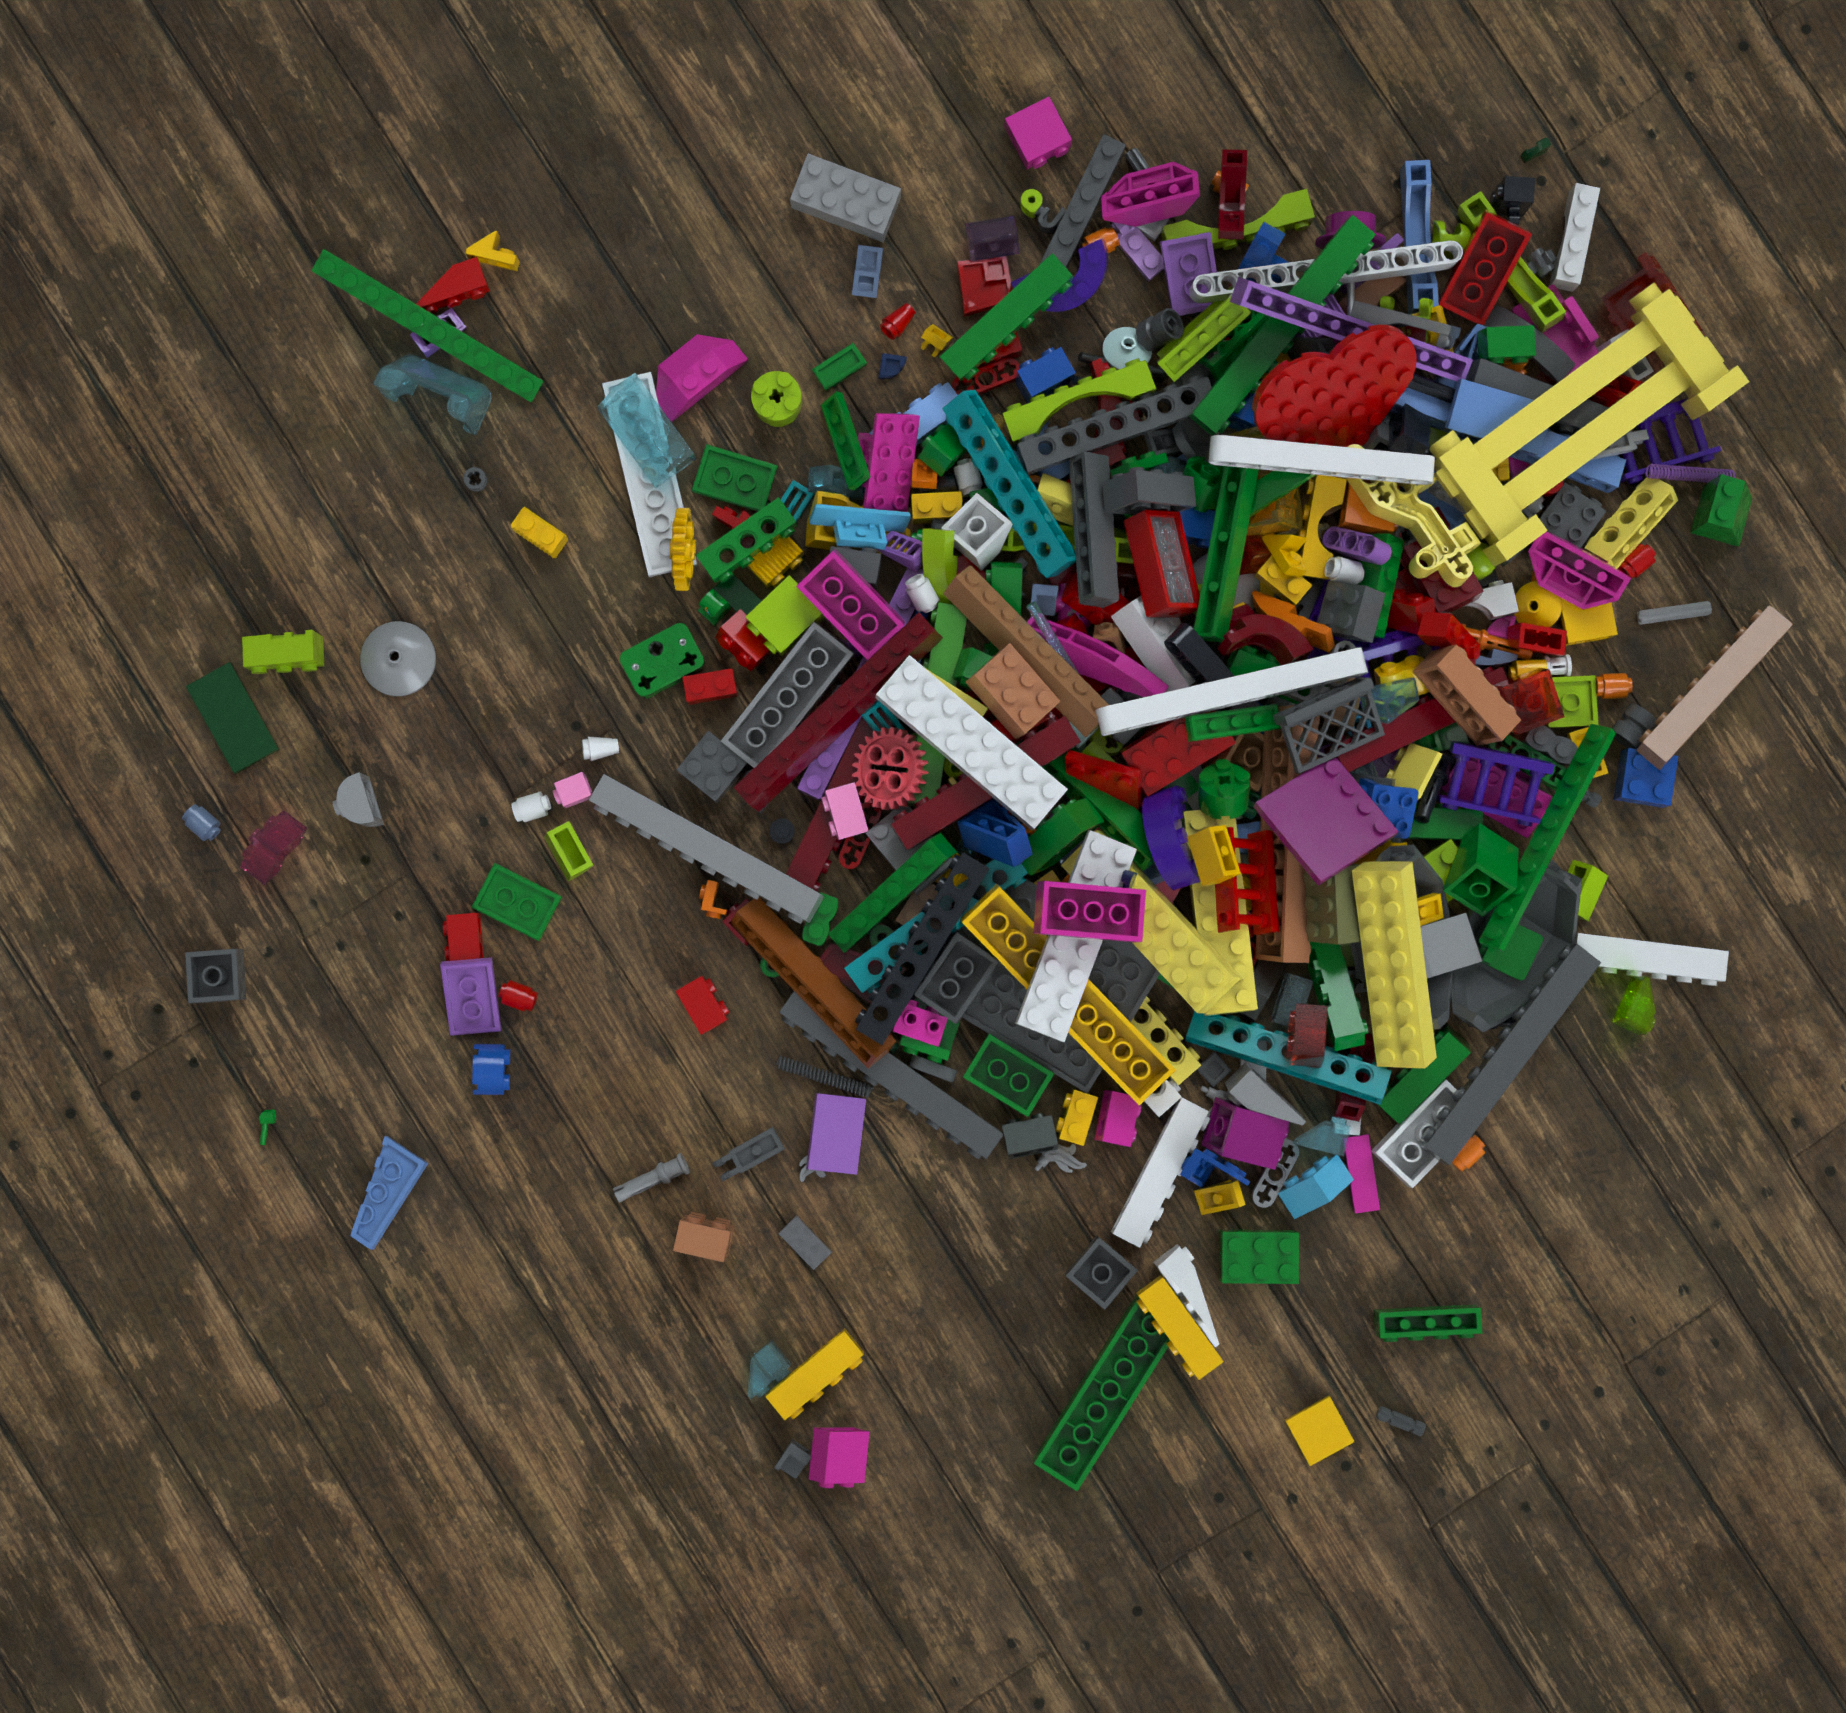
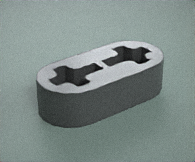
(932, 1068)

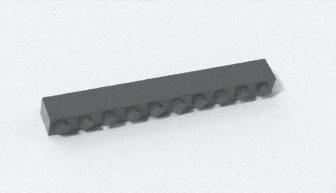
(1509, 1054)
(901, 1083)

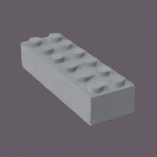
(789, 694)

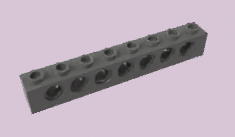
(1034, 461)

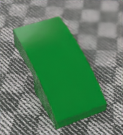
(1441, 739)

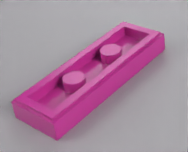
(1361, 1168)

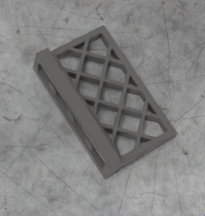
(1328, 703)

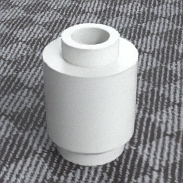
(967, 477)
(1344, 570)
(921, 593)
(531, 807)

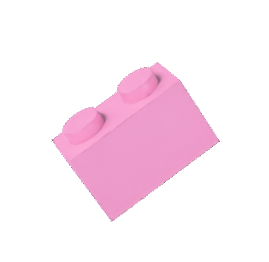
(845, 811)

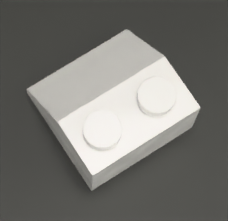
(979, 531)

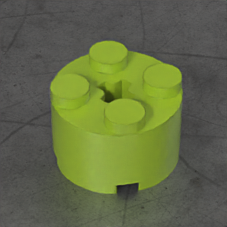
(790, 397)

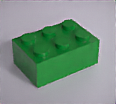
(1060, 834)
(1008, 1075)
(1259, 1256)

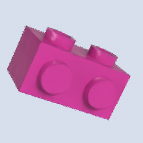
(921, 1024)
(1117, 1119)

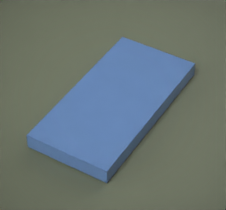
(1481, 409)

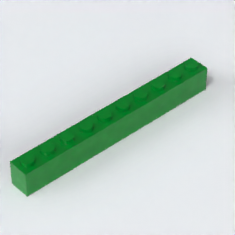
(1275, 334)

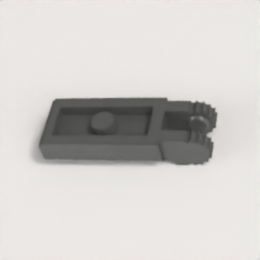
(751, 1153)

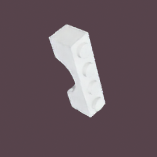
(1578, 225)
(1497, 601)

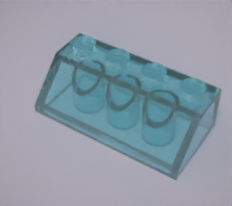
(645, 430)

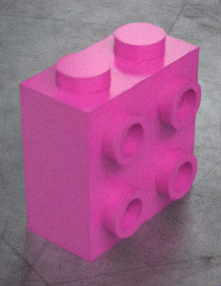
(1038, 133)
(839, 1456)

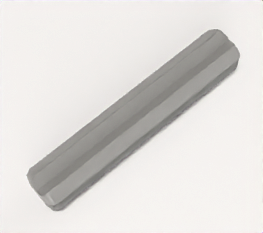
(1674, 612)

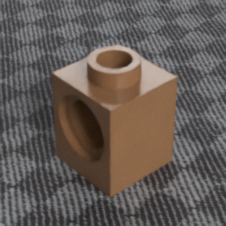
(1110, 635)

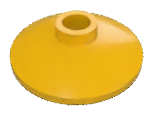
(1548, 608)

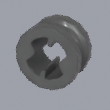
(472, 471)

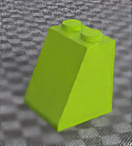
(783, 617)

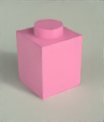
(572, 790)

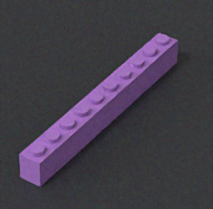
(1338, 325)
(824, 766)

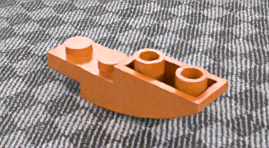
(1317, 634)

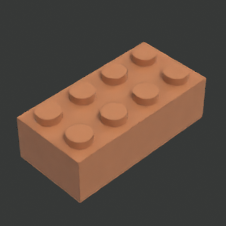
(1467, 695)

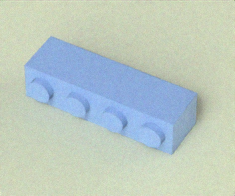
(931, 410)

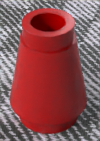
(897, 321)

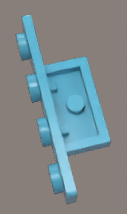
(859, 525)

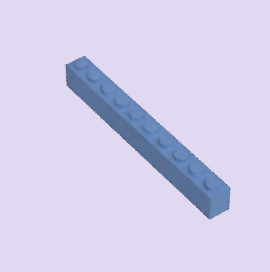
(1597, 473)

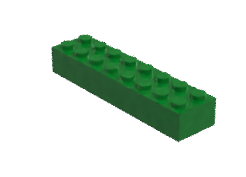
(1102, 1398)

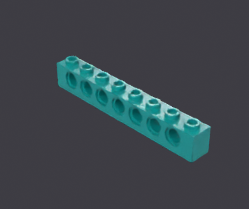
(1022, 489)
(858, 968)
(1273, 1059)

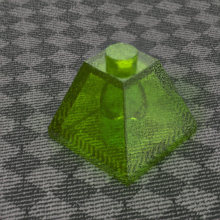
(1636, 1007)

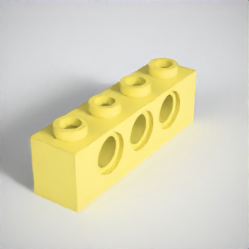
(1632, 521)
(1188, 1058)

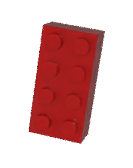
(1484, 267)
(1167, 754)

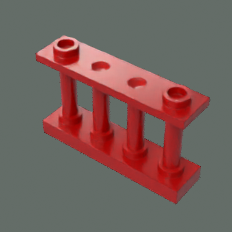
(1262, 884)

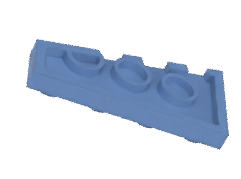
(390, 1185)

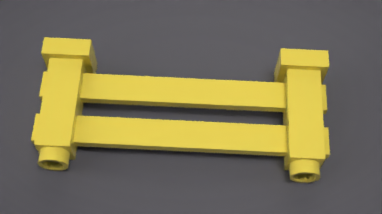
(1690, 367)

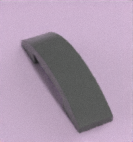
(1549, 356)

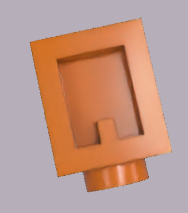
(923, 475)

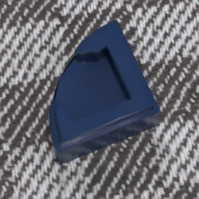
(891, 365)
(1128, 878)

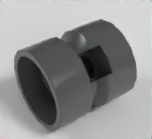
(1159, 329)
(1634, 724)

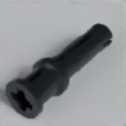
(1437, 780)

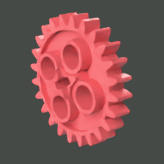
(887, 793)

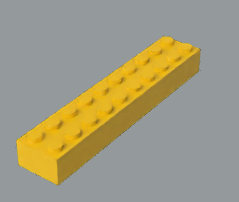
(1097, 1022)

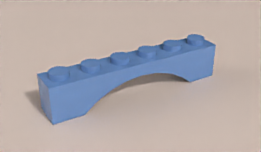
(1416, 198)

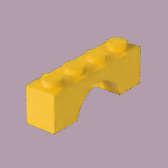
(1324, 494)

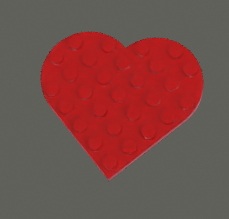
(1336, 394)

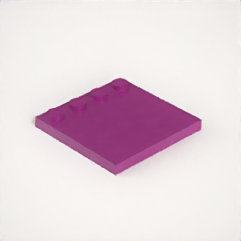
(1325, 820)

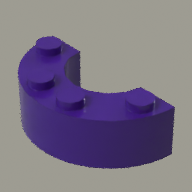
(1087, 279)
(1167, 838)

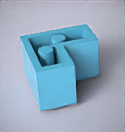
(1315, 1186)

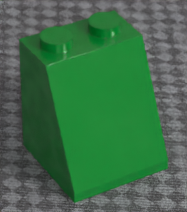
(1722, 510)
(1483, 870)

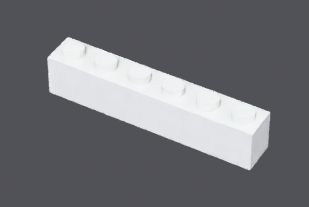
(1656, 958)
(1159, 1172)

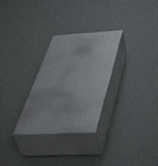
(805, 1242)

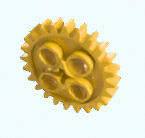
(682, 549)

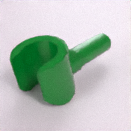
(265, 1118)

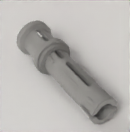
(660, 1174)

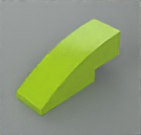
(938, 560)

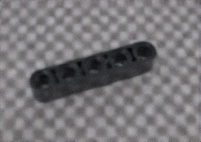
(1199, 659)

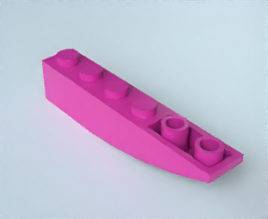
(1104, 662)

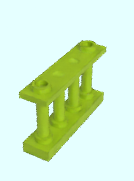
(1201, 336)

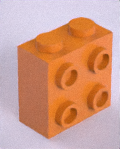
(1357, 518)

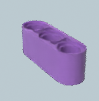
(1357, 545)

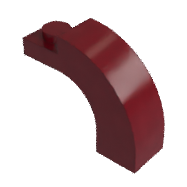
(1232, 194)
(1268, 632)
(1349, 1106)

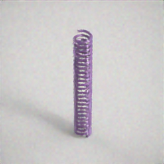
(1686, 474)

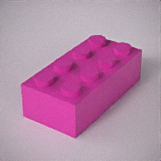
(851, 604)
(1089, 911)

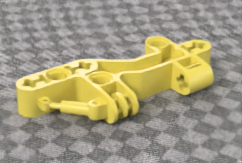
(1434, 537)

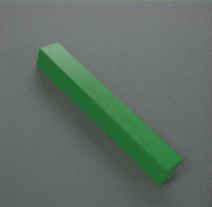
(1225, 553)

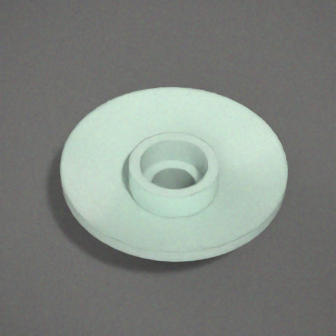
(1117, 353)

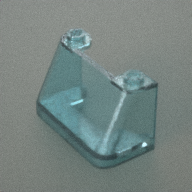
(466, 396)

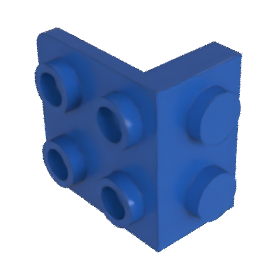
(1395, 802)
(1201, 1164)

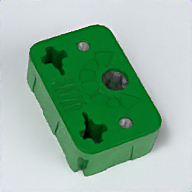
(665, 668)

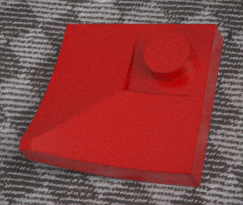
(983, 283)

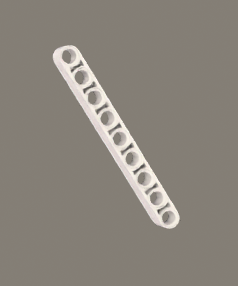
(1321, 460)

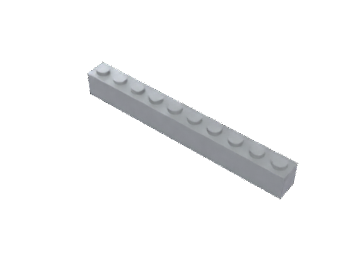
(707, 849)

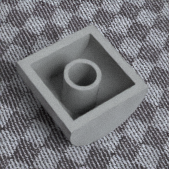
(357, 801)

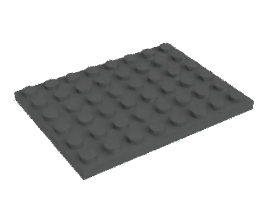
(1118, 973)

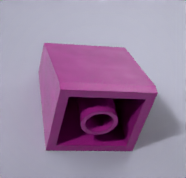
(1245, 1134)

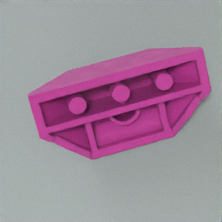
(1151, 195)
(695, 372)
(1575, 572)

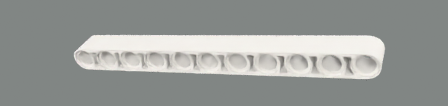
(1364, 271)
(1231, 691)

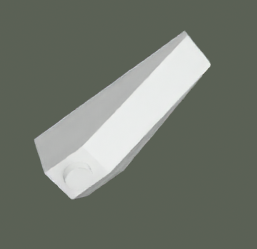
(1182, 1277)

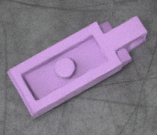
(1139, 250)

